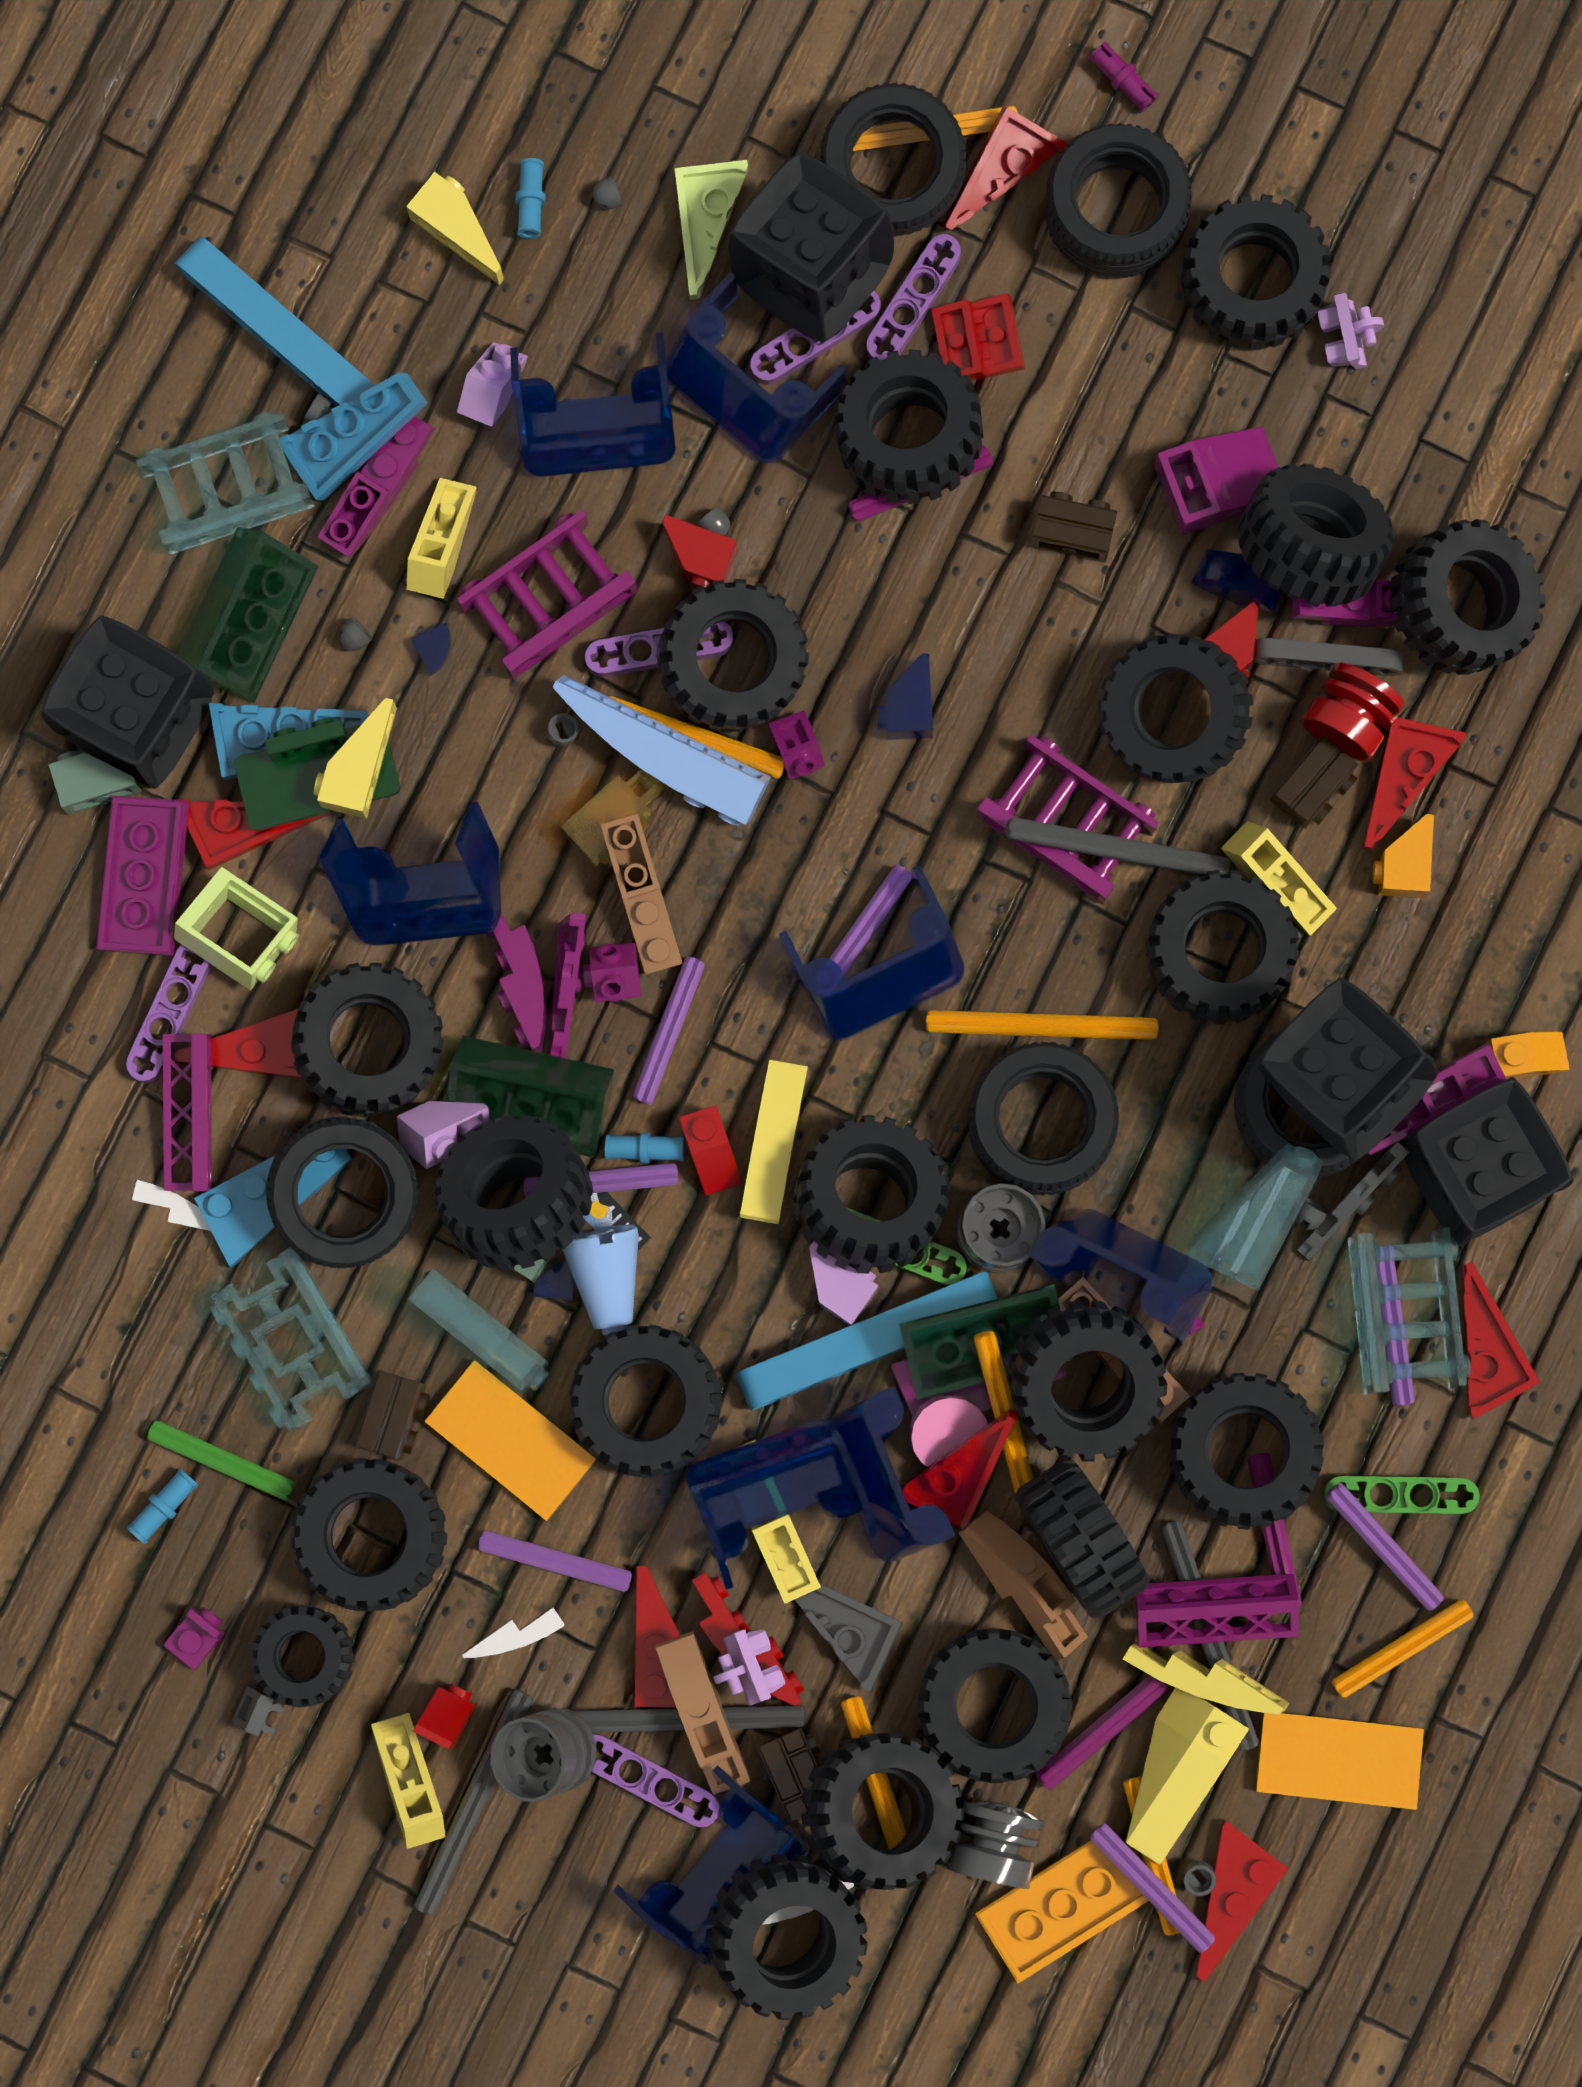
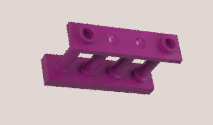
(551, 632)
(1093, 879)

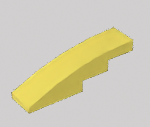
(773, 1142)
(785, 1557)
(1220, 1684)

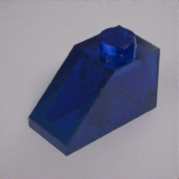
(1234, 580)
(909, 704)

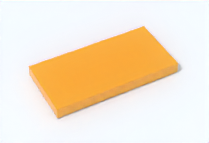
(510, 1440)
(1339, 1760)
(1058, 1910)

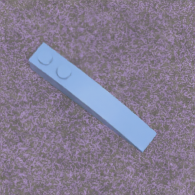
(669, 755)

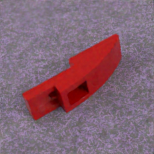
(724, 1623)

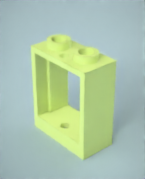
(228, 886)

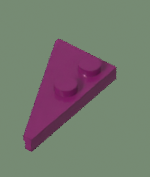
(566, 980)

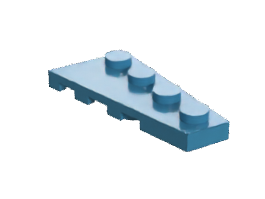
(339, 443)
(246, 727)
(239, 1208)

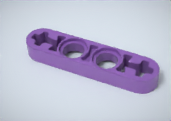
(910, 298)
(817, 348)
(652, 639)
(163, 1009)
(651, 1775)

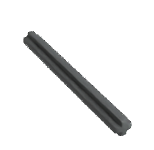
(1114, 847)
(1187, 1571)
(670, 1720)
(467, 1814)

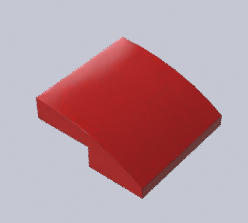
(979, 336)

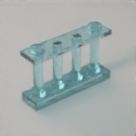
(218, 520)
(1375, 1333)

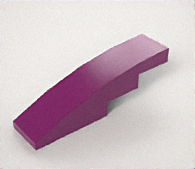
(1452, 1086)

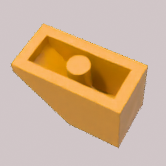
(1407, 862)
(1530, 1054)

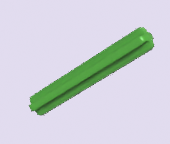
(221, 1460)

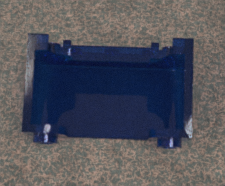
(1175, 1281)
(898, 1528)

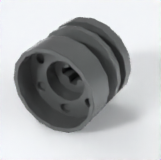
(997, 1205)
(543, 1754)
(995, 1844)

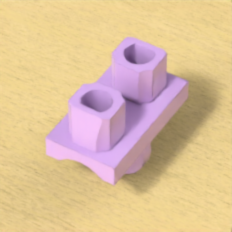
(1344, 316)
(743, 1670)

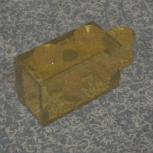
(611, 803)

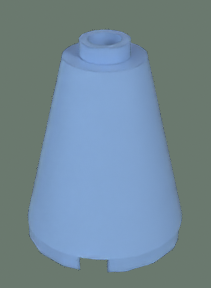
(605, 1274)

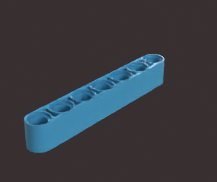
(271, 323)
(852, 1345)

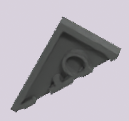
(1356, 1200)
(854, 1630)

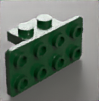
(281, 779)

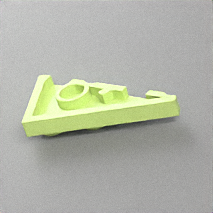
(705, 206)

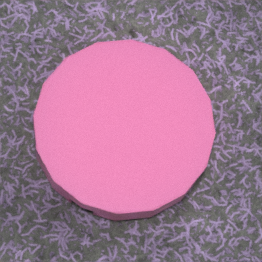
(943, 1425)

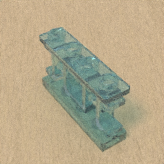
(316, 1325)

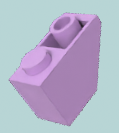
(489, 385)
(436, 1126)
(841, 1290)

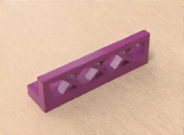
(201, 1112)
(1217, 1603)

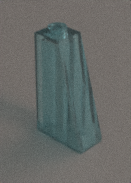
(1255, 1222)
(480, 1332)

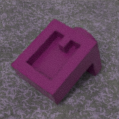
(797, 744)
(195, 1637)

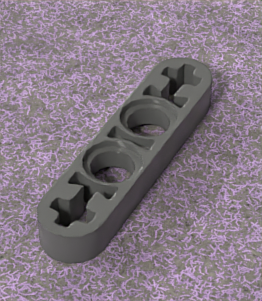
(1324, 656)

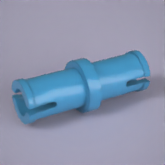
(530, 198)
(645, 1147)
(162, 1506)

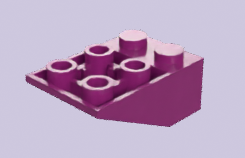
(1213, 476)

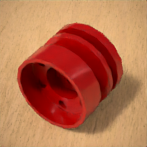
(1353, 711)

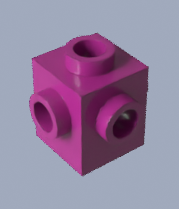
(613, 972)

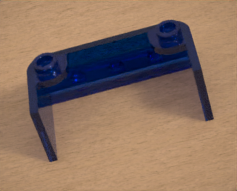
(733, 400)
(595, 431)
(421, 900)
(889, 987)
(773, 1480)
(751, 1834)

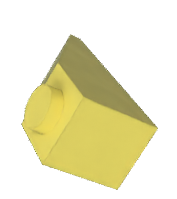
(447, 215)
(440, 538)
(355, 767)
(1261, 855)
(408, 1781)

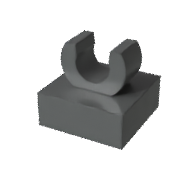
(254, 1710)

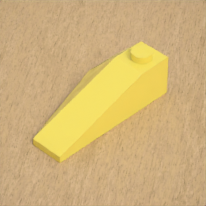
(1183, 1762)

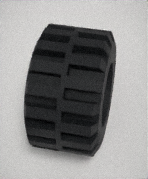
(268, 1656)

